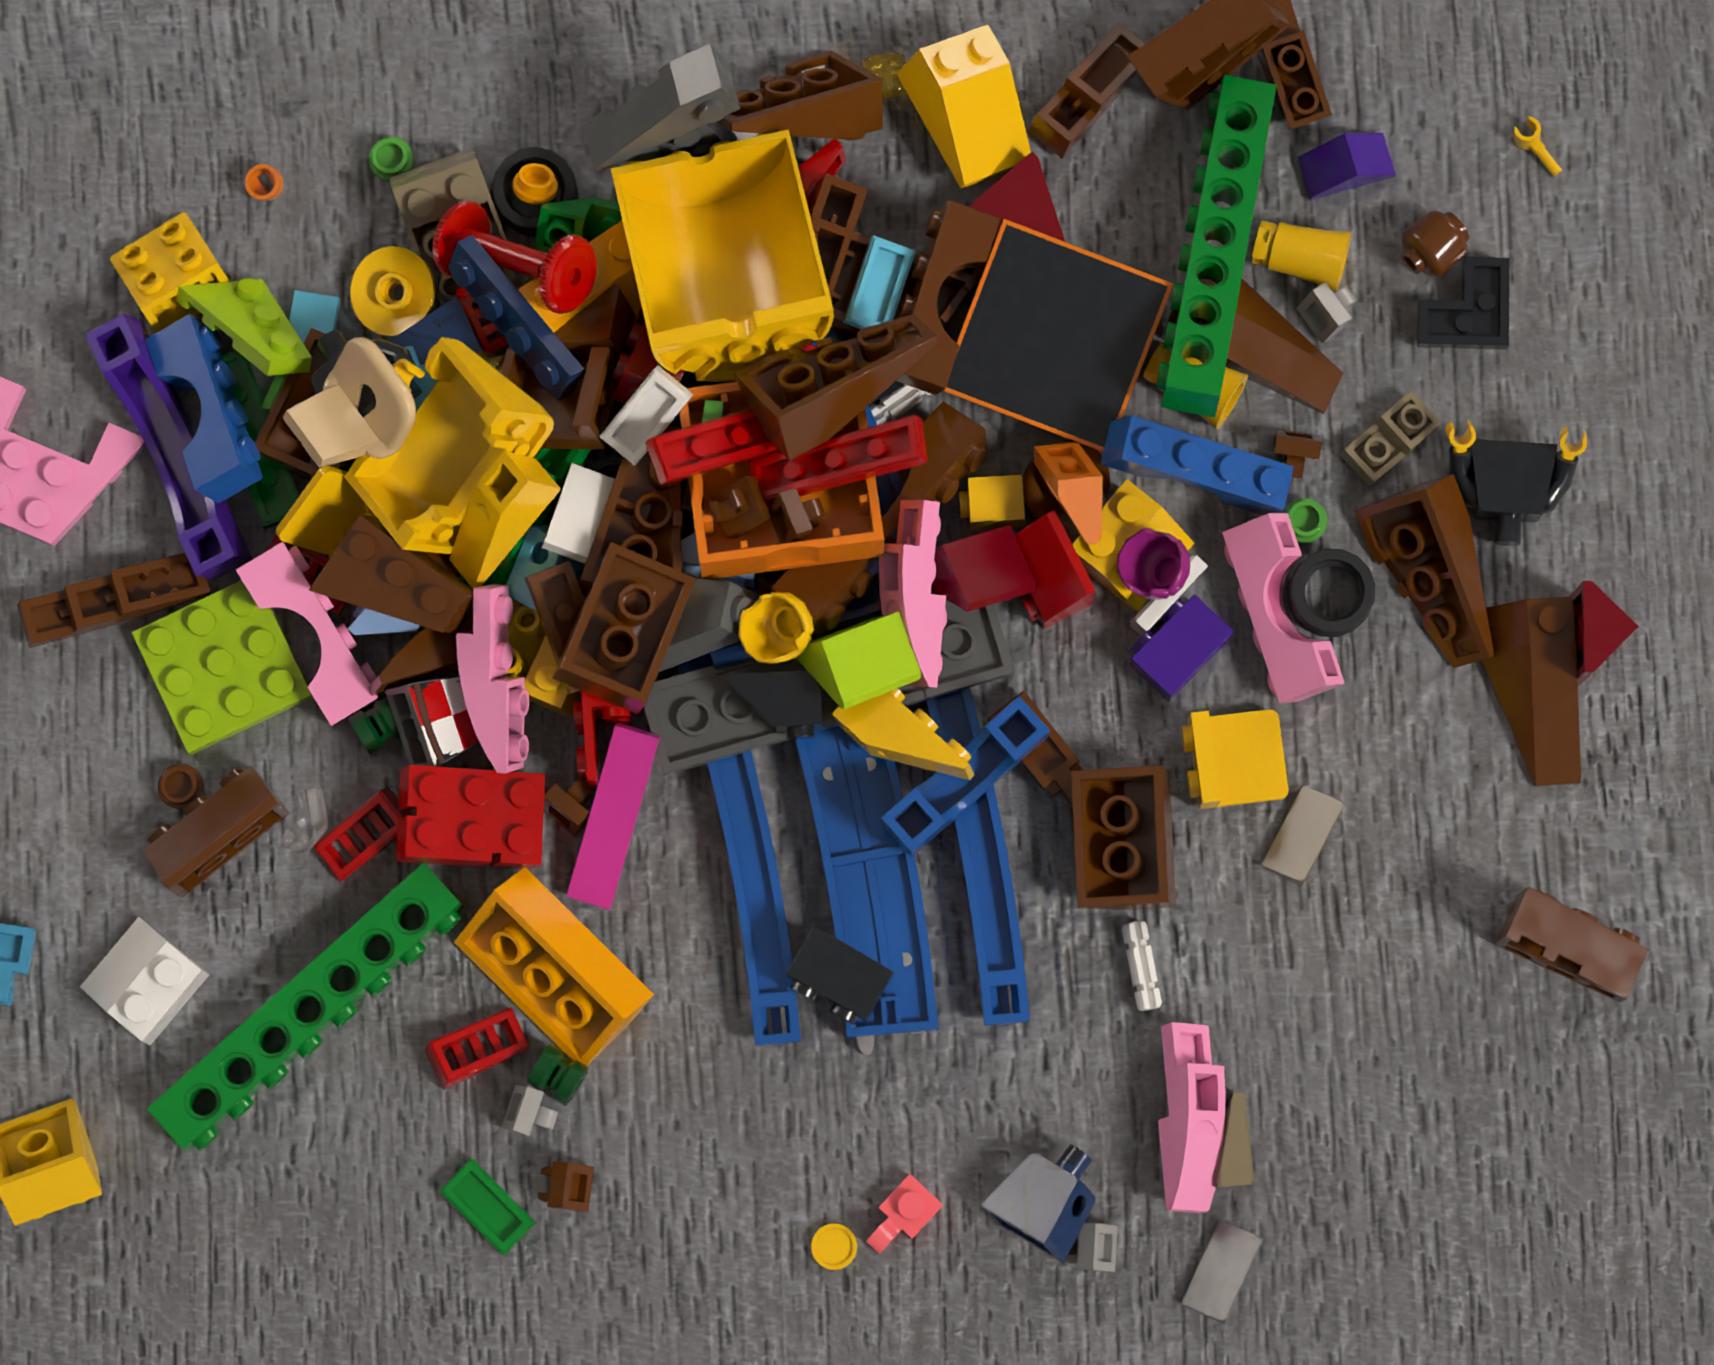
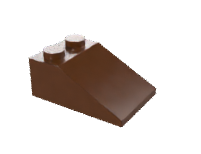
(624, 628)

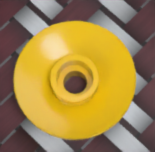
(375, 285)

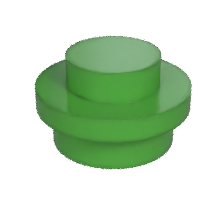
(390, 157)
(1307, 519)

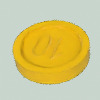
(834, 1246)

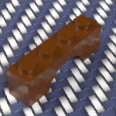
(957, 243)

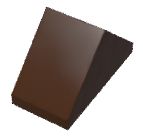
(600, 324)

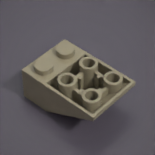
(425, 197)

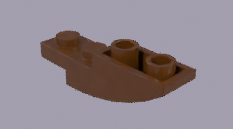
(1291, 67)

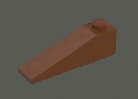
(819, 391)
(1538, 684)

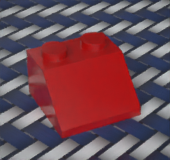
(1059, 574)

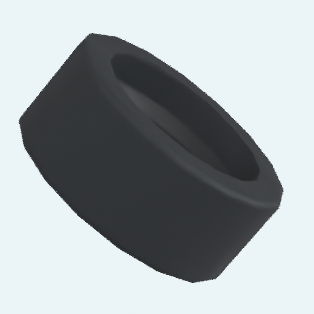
(510, 167)
(1331, 558)

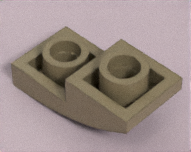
(1390, 439)

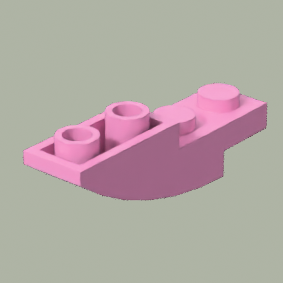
(906, 585)
(491, 696)
(1196, 1120)

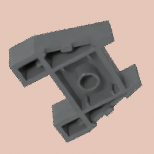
(669, 114)

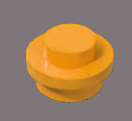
(535, 184)

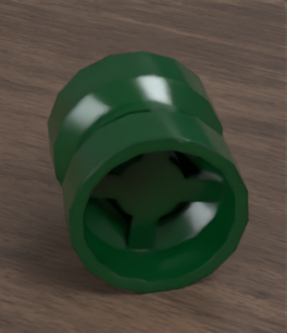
(366, 730)
(566, 1080)

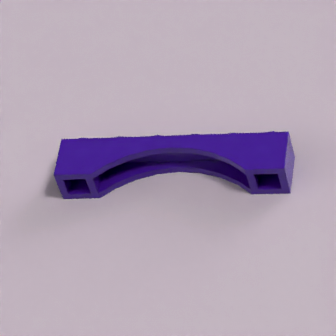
(202, 525)

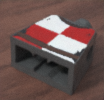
(432, 720)

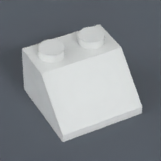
(144, 981)

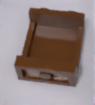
(581, 415)

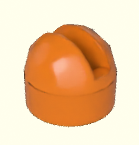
(257, 187)

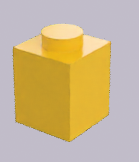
(993, 502)

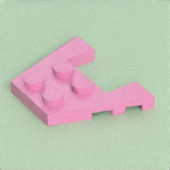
(46, 490)

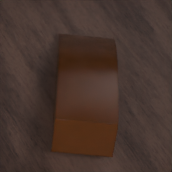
(1087, 92)
(422, 658)

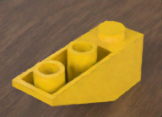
(500, 513)
(895, 733)

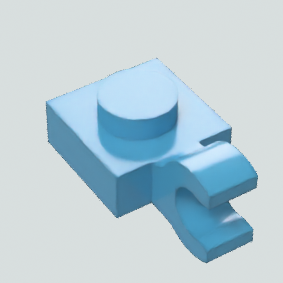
(15, 957)

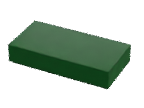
(487, 1206)

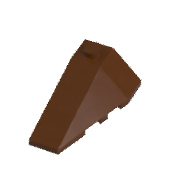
(813, 99)
(1275, 352)
(639, 518)
(1432, 554)

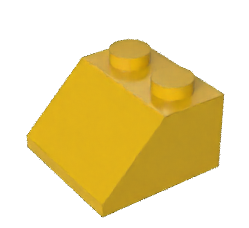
(1122, 517)
(46, 1162)

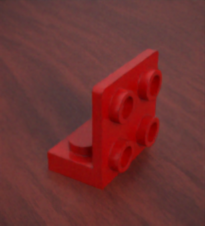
(585, 719)

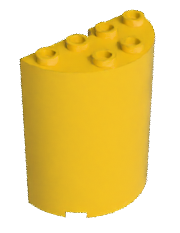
(724, 255)

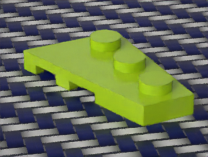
(252, 320)

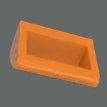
(1074, 484)

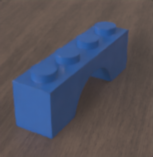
(221, 453)
(1174, 455)
(944, 797)

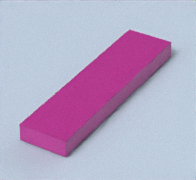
(613, 816)

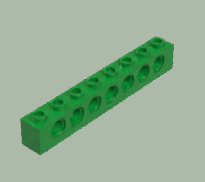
(1199, 387)
(176, 1106)

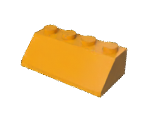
(553, 967)

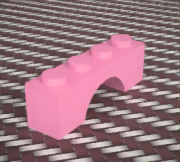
(1262, 557)
(279, 581)

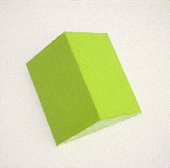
(862, 660)

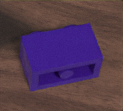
(1180, 646)

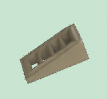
(1235, 1159)

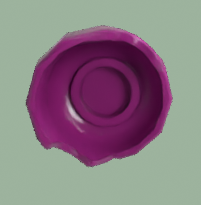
(1153, 564)

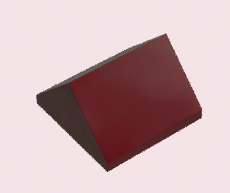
(982, 570)
(1598, 627)

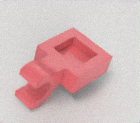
(906, 1211)

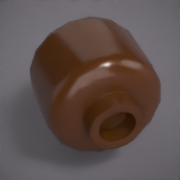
(1434, 243)

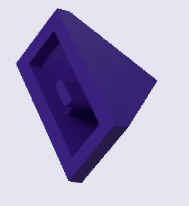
(1345, 164)

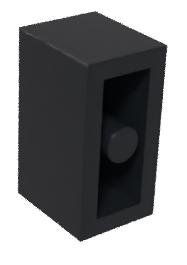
(839, 975)

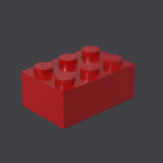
(470, 816)

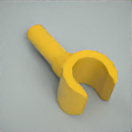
(1536, 146)

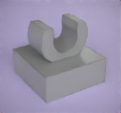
(1326, 311)
(525, 1111)
(1095, 1248)

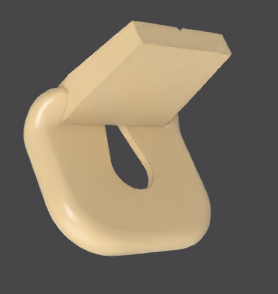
(330, 420)

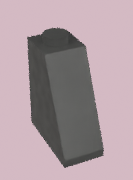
(708, 620)

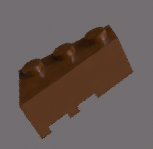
(1204, 46)
(404, 584)
(1572, 944)

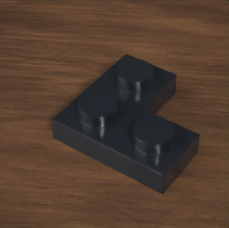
(1478, 318)

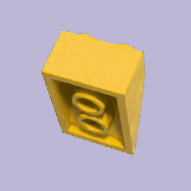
(968, 104)

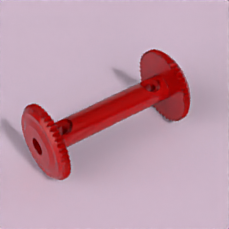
(563, 274)

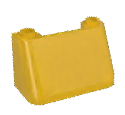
(453, 442)

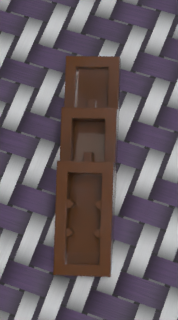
(110, 599)

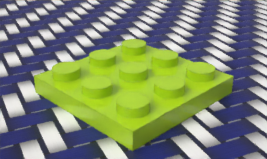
(221, 666)

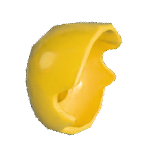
(775, 628)

